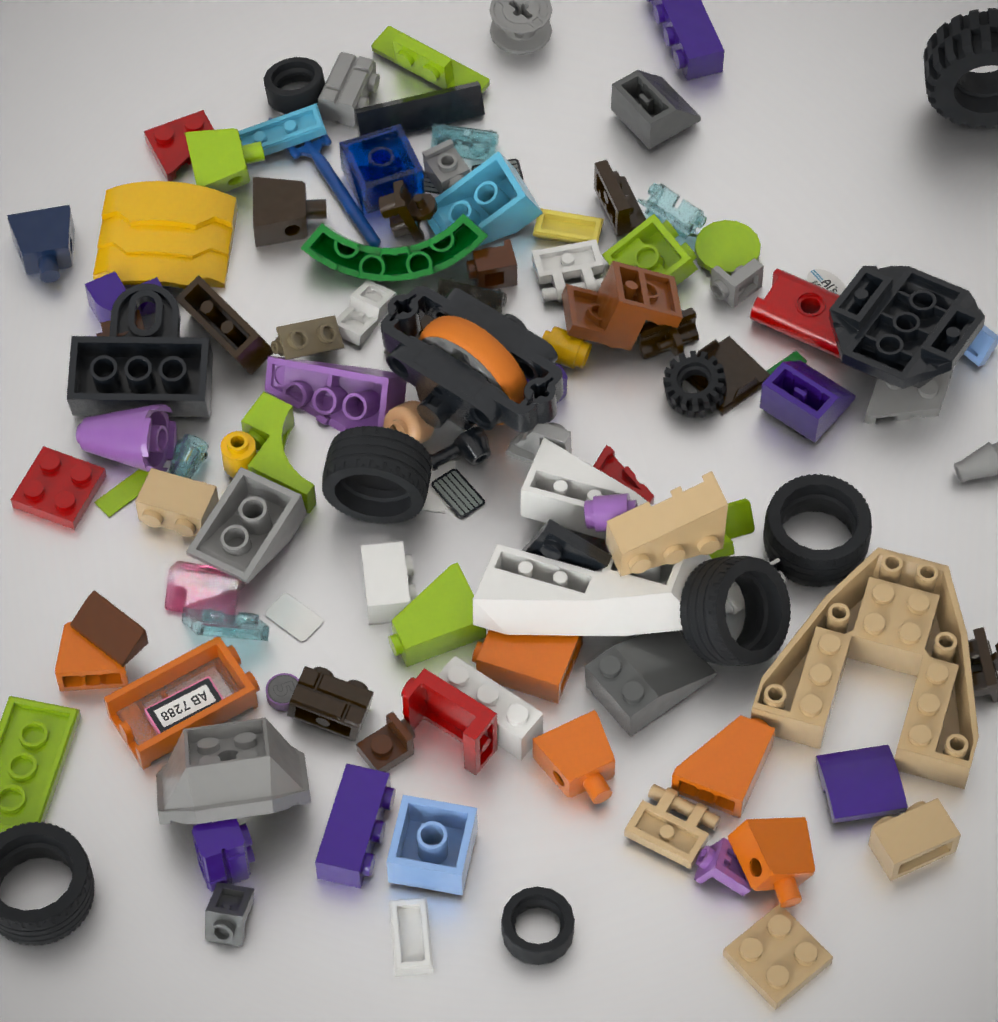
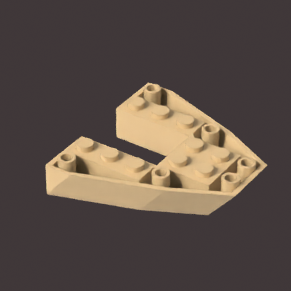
(896, 617)

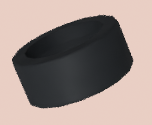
(290, 71)
(537, 898)

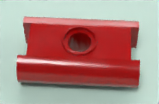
(788, 310)

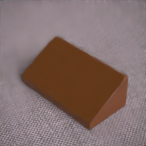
(109, 629)

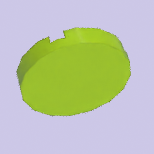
(726, 245)

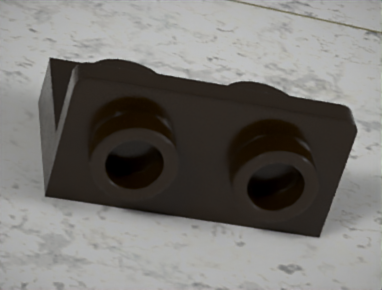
(617, 199)

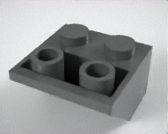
(651, 108)

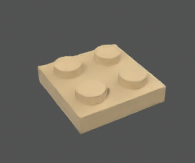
(777, 956)

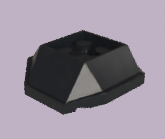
(903, 324)

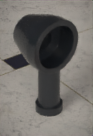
(471, 445)

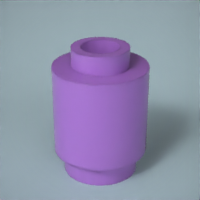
(604, 508)

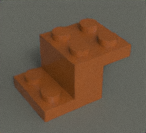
(621, 306)

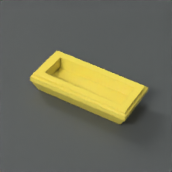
(567, 227)

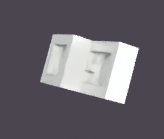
(364, 312)

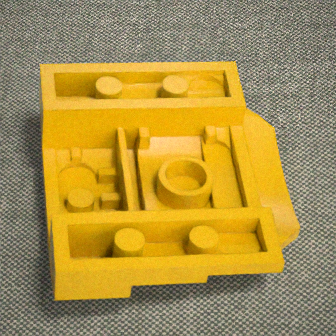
(166, 233)

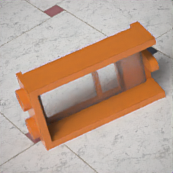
(210, 659)

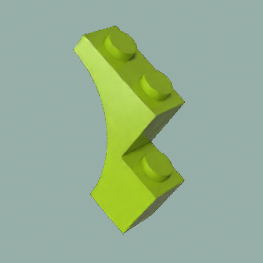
(270, 425)

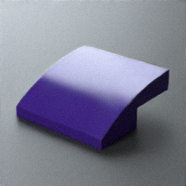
(861, 783)

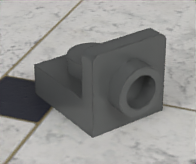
(228, 913)

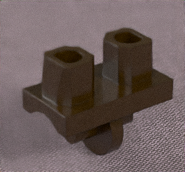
(407, 211)
(661, 338)
(985, 680)

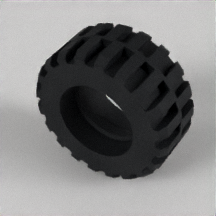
(949, 58)

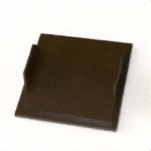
(741, 372)

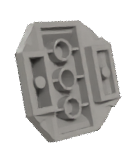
(230, 774)

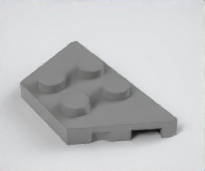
(906, 403)

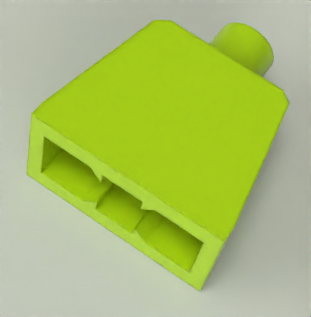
(221, 159)

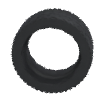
(376, 474)
(823, 495)
(705, 614)
(68, 912)

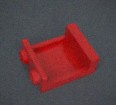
(454, 713)

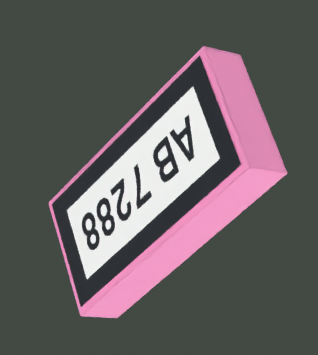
(182, 705)

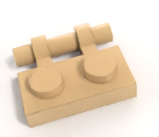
(668, 834)

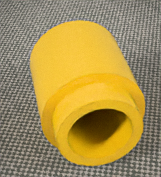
(569, 349)
(237, 451)

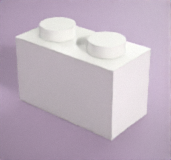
(386, 580)

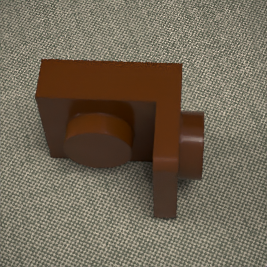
(388, 745)

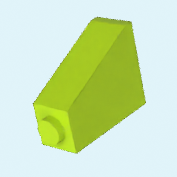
(436, 619)

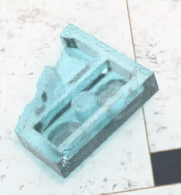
(216, 623)

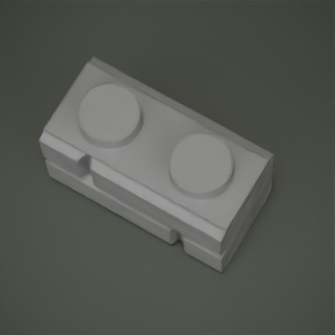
(348, 88)

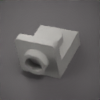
(739, 285)

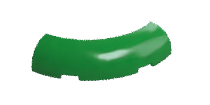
(395, 263)

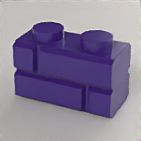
(223, 851)

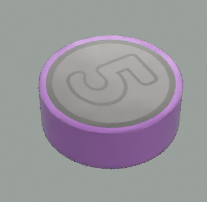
(280, 690)

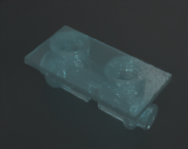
(468, 142)
(663, 203)

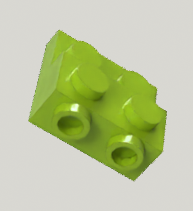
(655, 249)

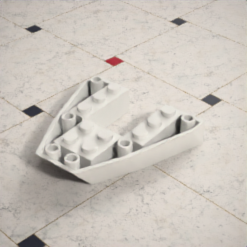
(550, 597)

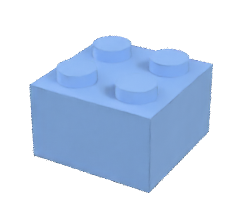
(432, 845)

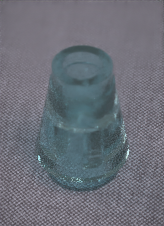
(188, 456)

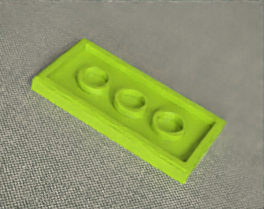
(32, 757)

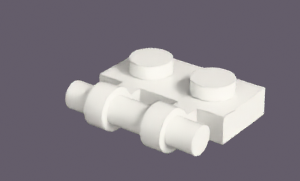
(565, 263)

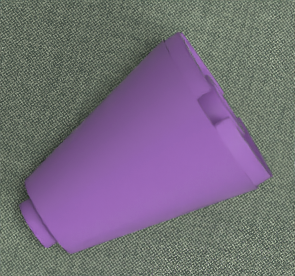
(131, 436)

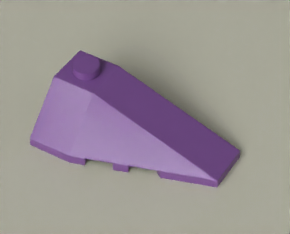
(335, 392)

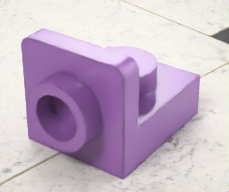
(722, 864)

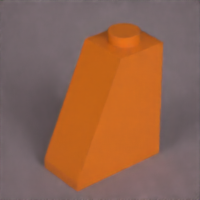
(528, 662)
(726, 766)

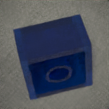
(376, 162)

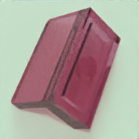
(201, 588)

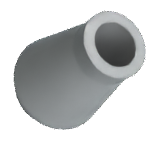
(978, 464)

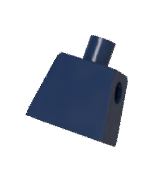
(44, 240)

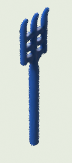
(313, 150)

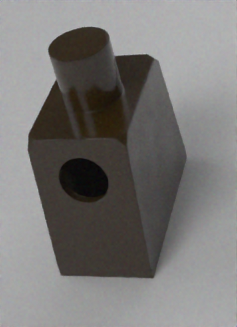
(283, 210)

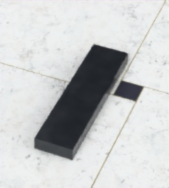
(423, 109)

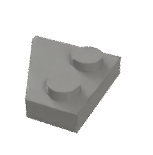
(527, 444)

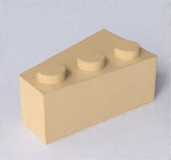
(670, 531)

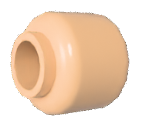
(407, 420)

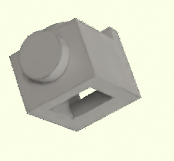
(444, 165)

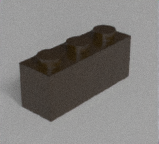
(224, 325)

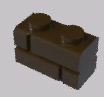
(330, 702)

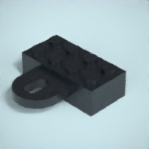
(142, 365)

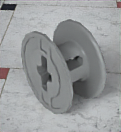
(520, 25)

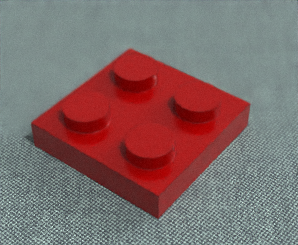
(58, 487)

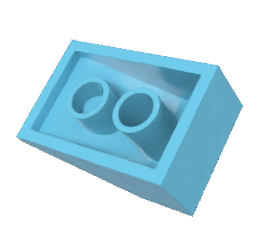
(489, 196)

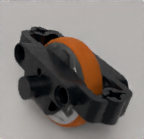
(471, 362)

